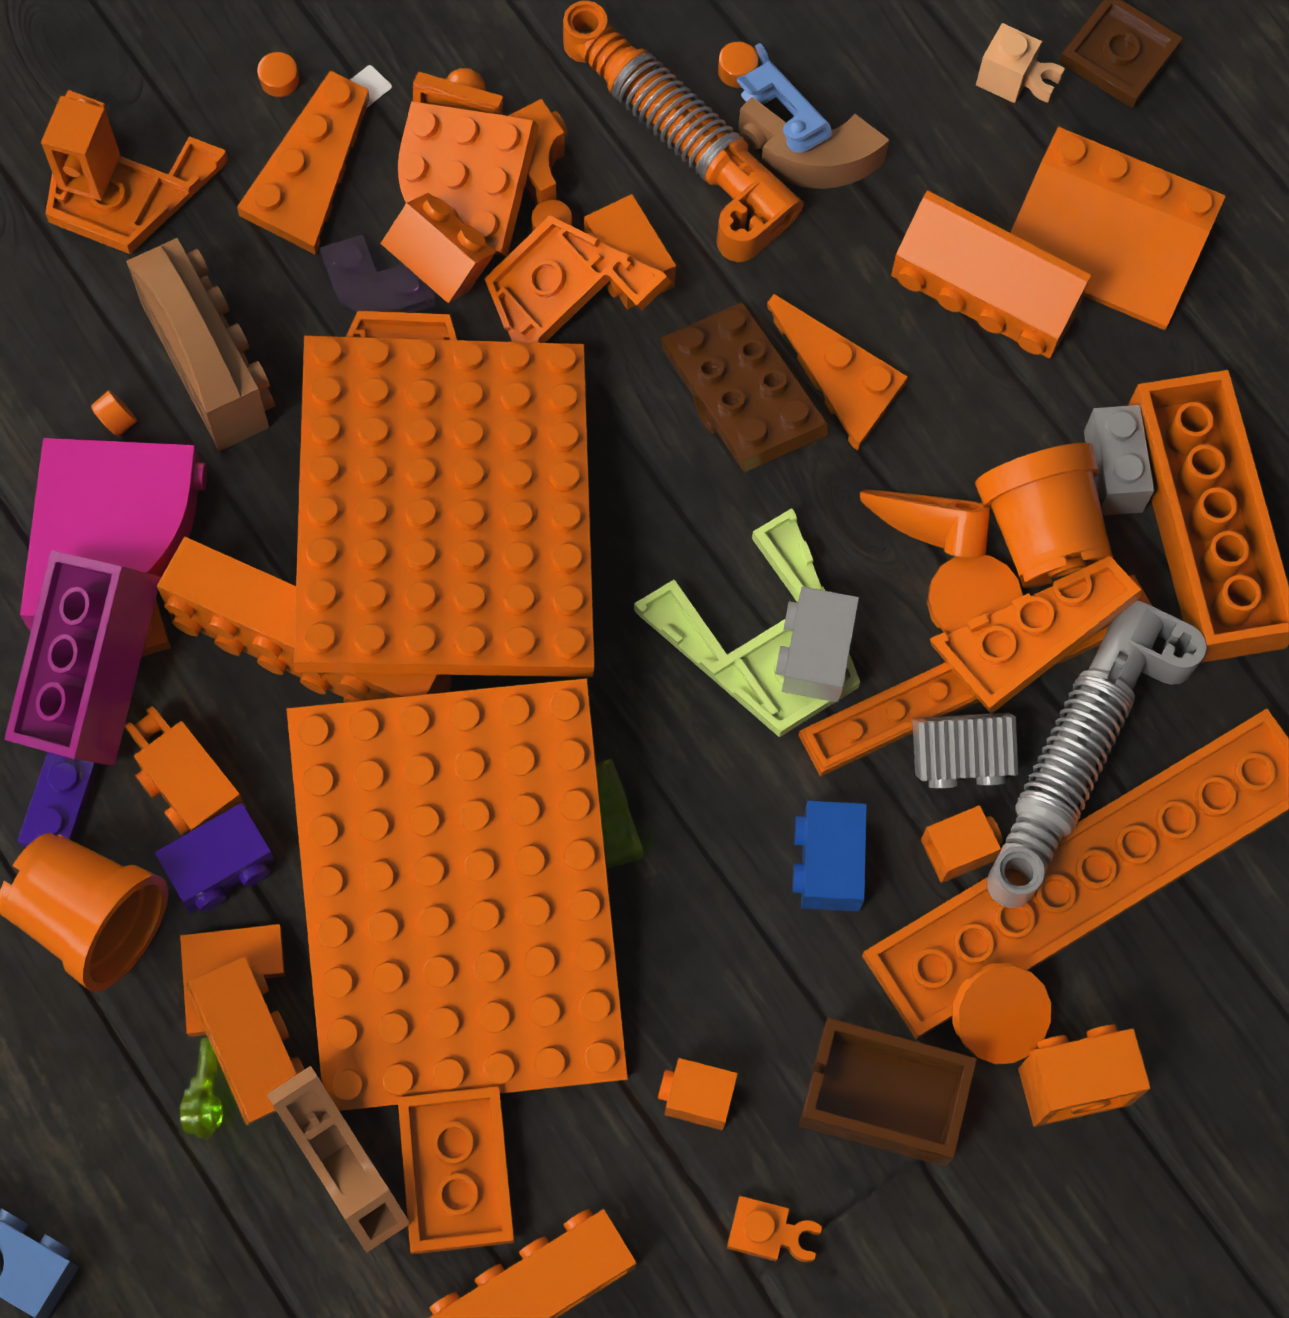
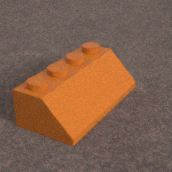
(989, 275)

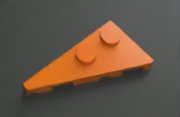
(851, 379)

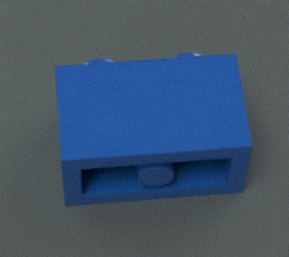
(831, 856)

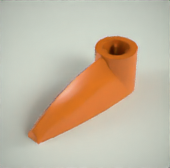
(939, 521)

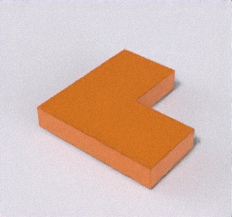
(214, 949)

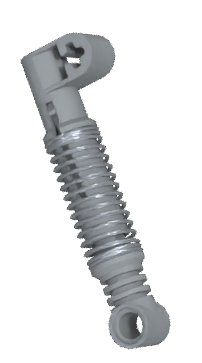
(1101, 700)

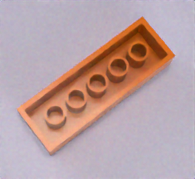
(1214, 516)
(257, 616)

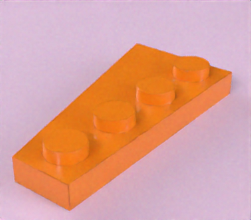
(303, 173)
(1021, 642)

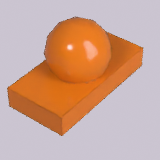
(459, 90)

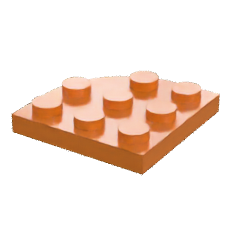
(470, 163)

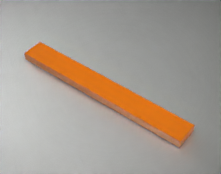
(890, 713)

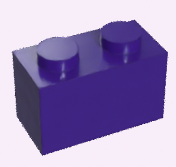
(216, 859)

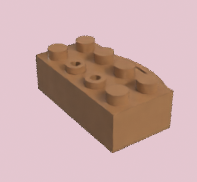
(201, 344)

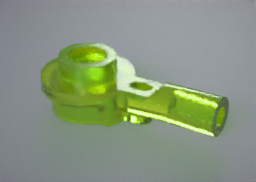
(199, 1108)

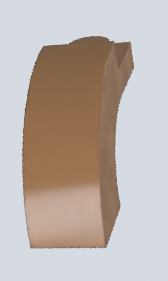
(840, 160)

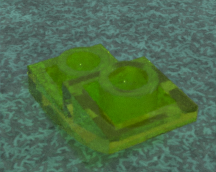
(618, 829)

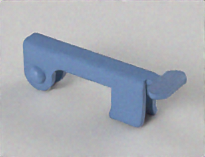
(766, 83)

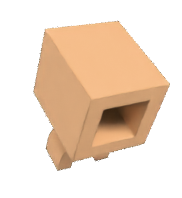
(1012, 65)

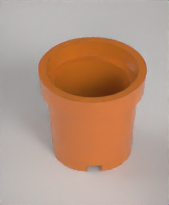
(1048, 511)
(84, 908)

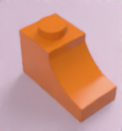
(547, 150)

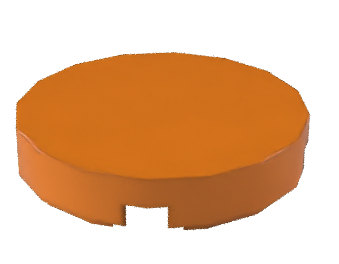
(968, 589)
(1001, 1013)

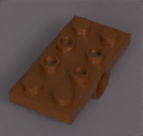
(743, 387)

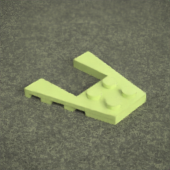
(751, 668)

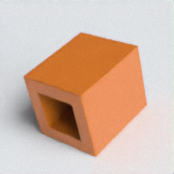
(962, 843)
(698, 1093)

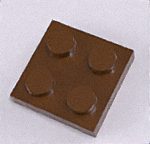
(1121, 50)

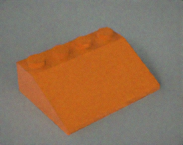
(1118, 222)

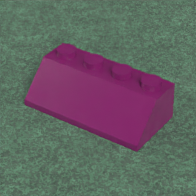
(82, 658)

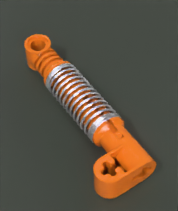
(718, 154)

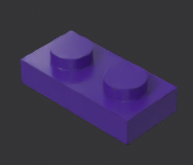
(58, 798)

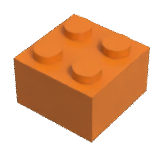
(1084, 1075)

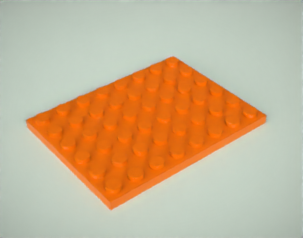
(443, 509)
(456, 893)

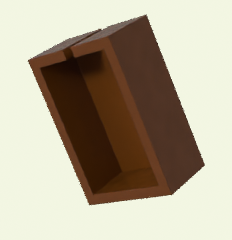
(887, 1092)

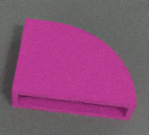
(111, 506)

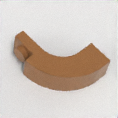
(338, 1159)

